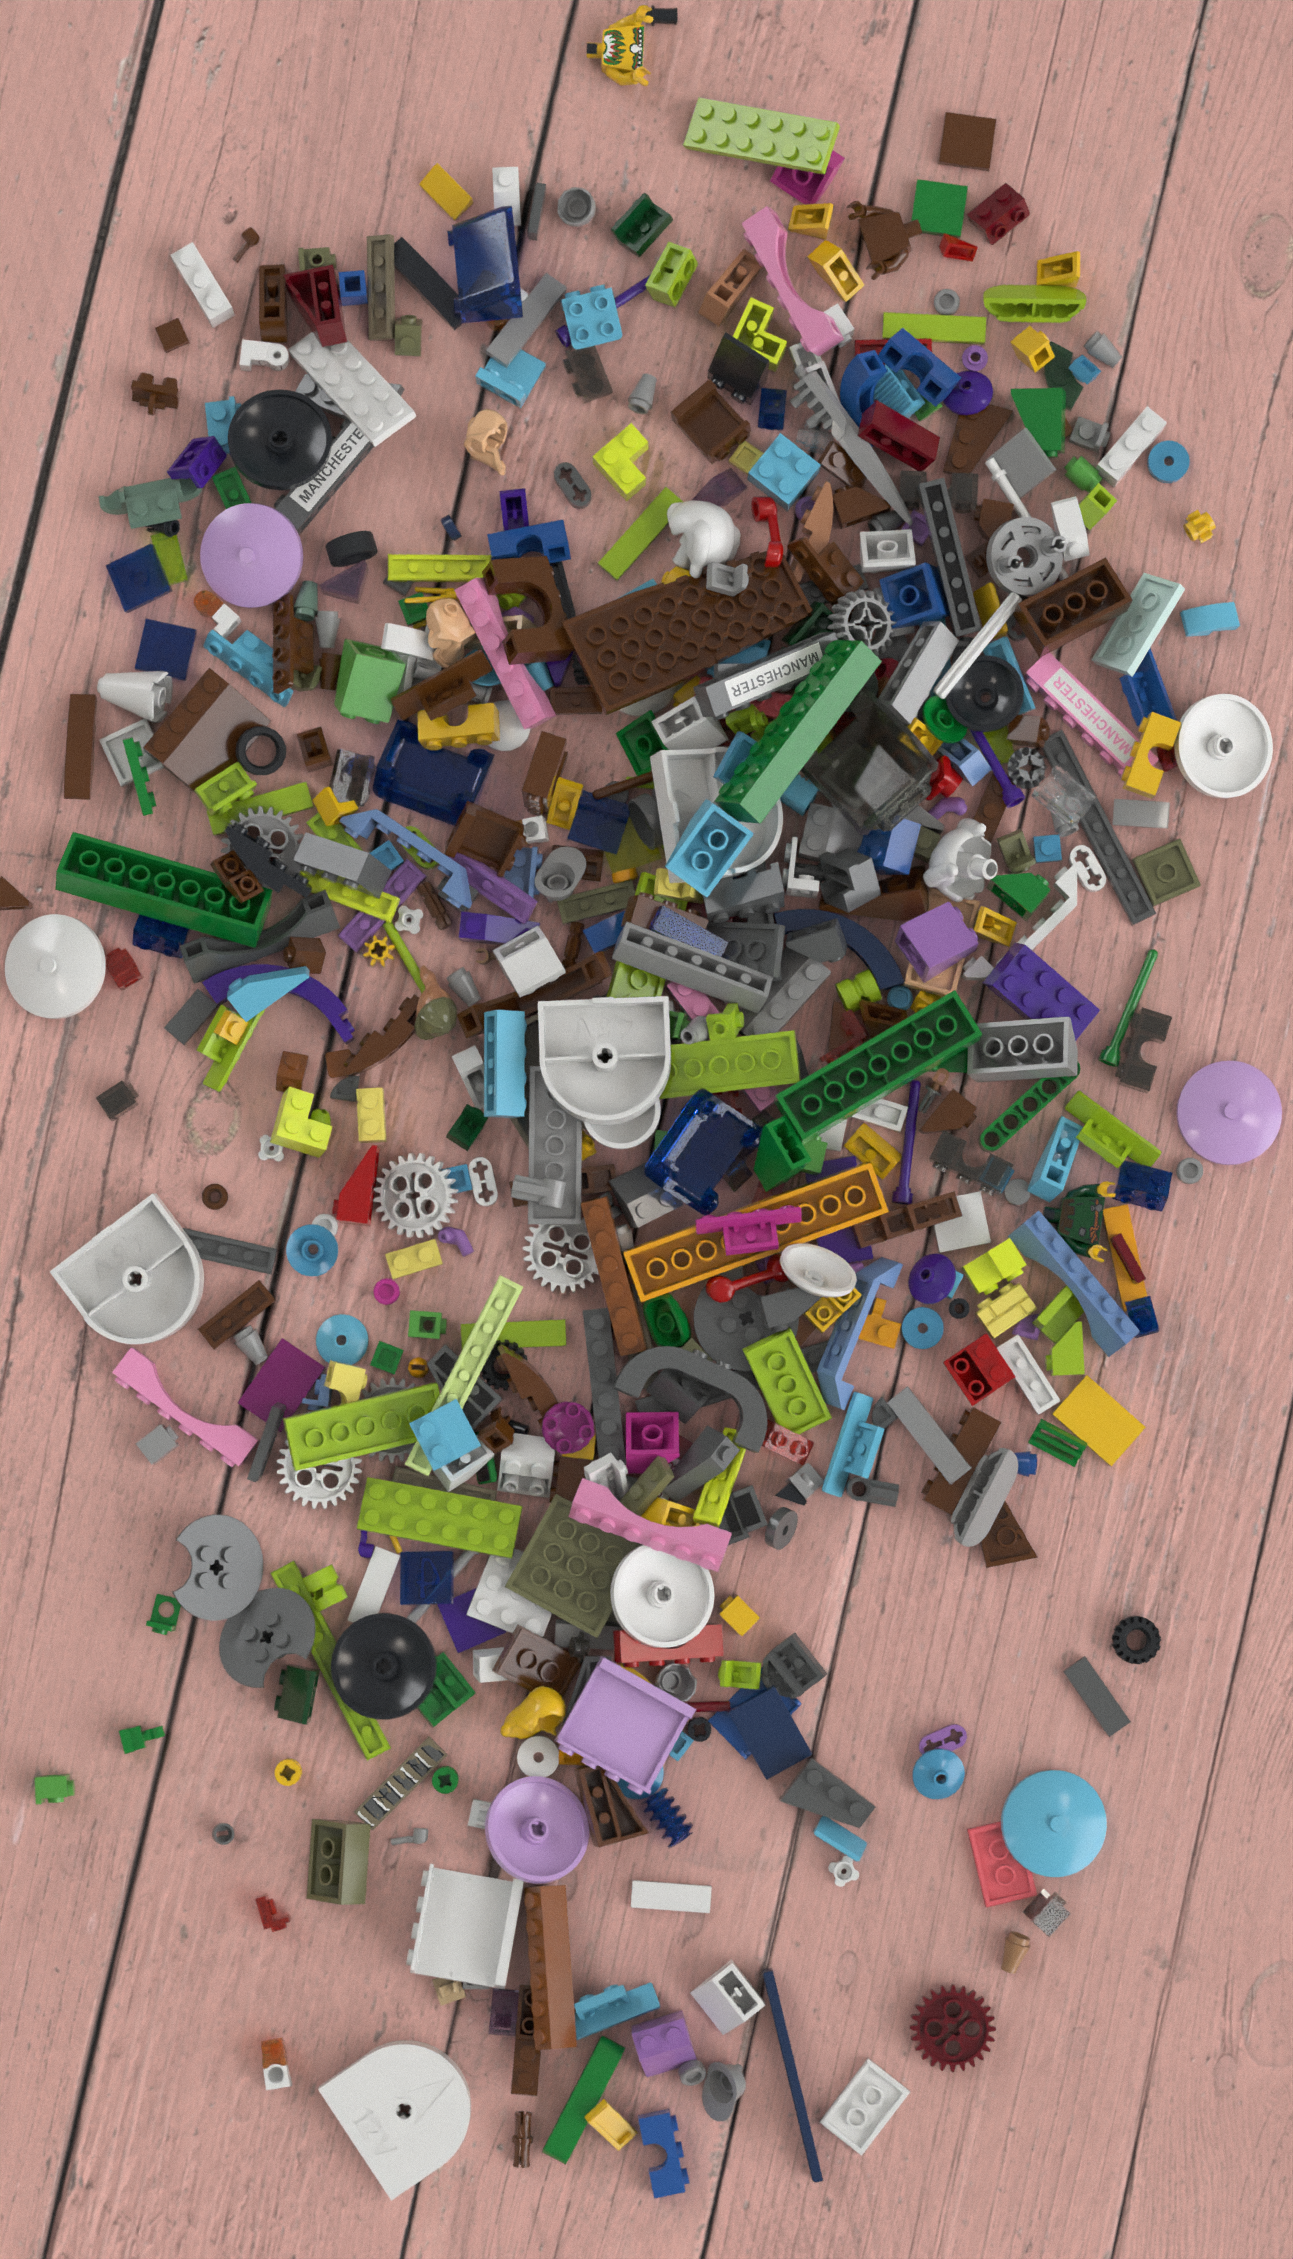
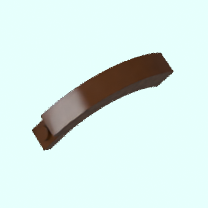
(575, 981)

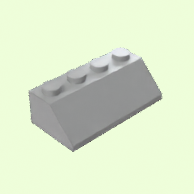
(799, 982)
(1023, 1050)

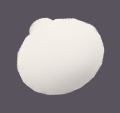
(511, 730)

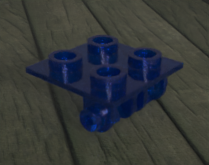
(599, 823)

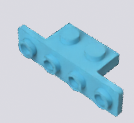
(250, 659)
(855, 1446)
(612, 2008)

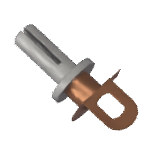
(933, 1090)

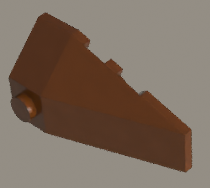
(900, 898)

